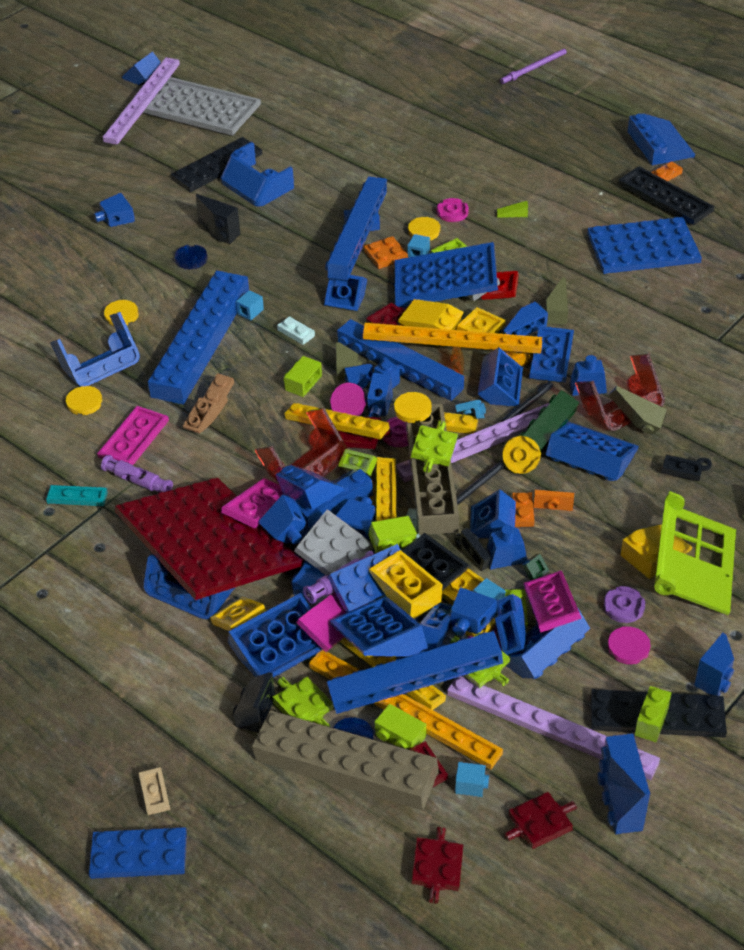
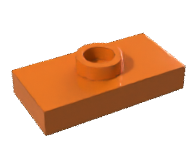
(553, 500)

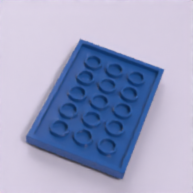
(643, 245)
(446, 274)

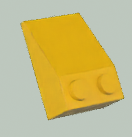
(431, 315)
(642, 549)
(407, 584)

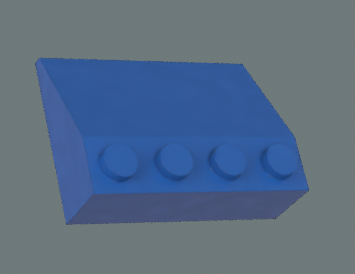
(658, 139)
(591, 451)
(381, 629)
(274, 639)

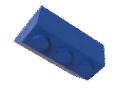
(500, 379)
(306, 486)

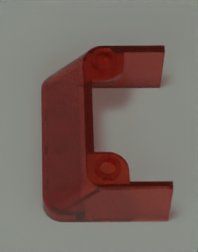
(642, 383)
(325, 452)

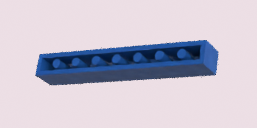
(412, 364)
(415, 672)

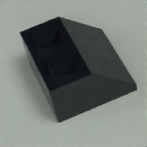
(255, 703)

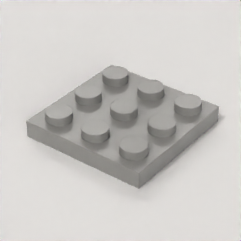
(332, 544)

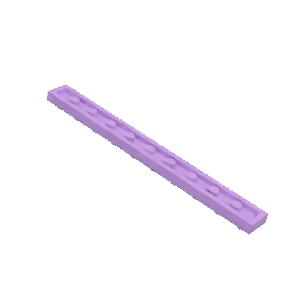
(140, 101)
(482, 439)
(539, 720)

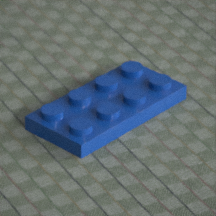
(554, 356)
(355, 583)
(138, 853)

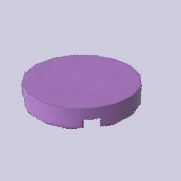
(624, 604)

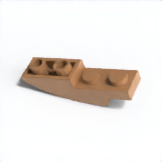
(210, 405)

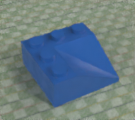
(623, 784)

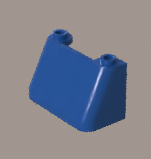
(164, 587)

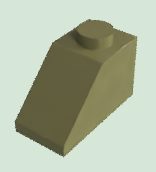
(345, 358)

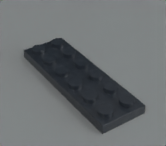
(209, 167)
(666, 195)
(685, 716)

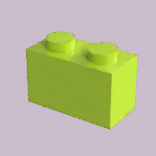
(303, 376)
(392, 532)
(653, 714)
(399, 728)

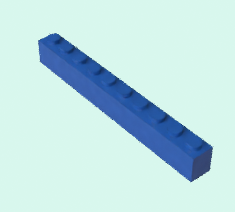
(356, 228)

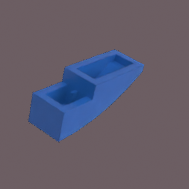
(511, 624)

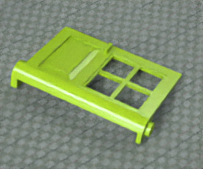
(688, 575)

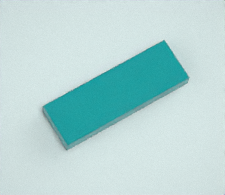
(76, 495)

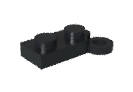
(684, 467)
(474, 549)

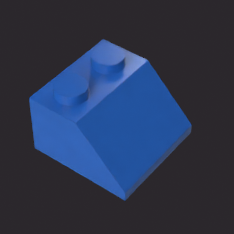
(142, 70)
(346, 293)
(492, 514)
(716, 668)

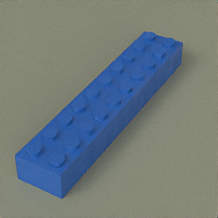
(198, 338)

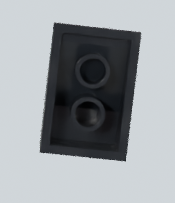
(218, 218)
(436, 559)

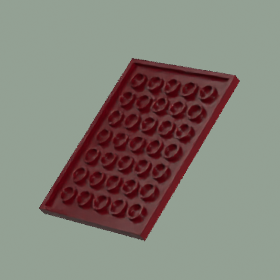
(200, 543)

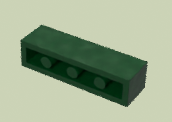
(550, 419)

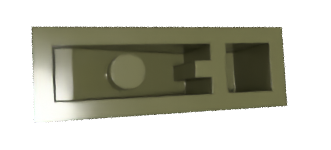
(557, 304)
(639, 410)

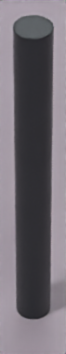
(528, 402)
(479, 482)

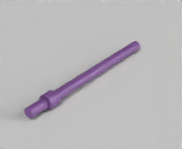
(514, 75)

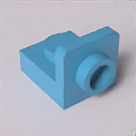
(468, 408)

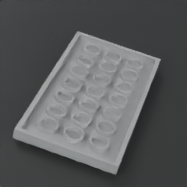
(202, 106)

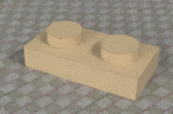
(154, 791)

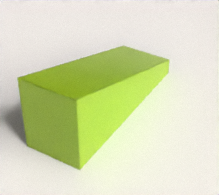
(515, 210)

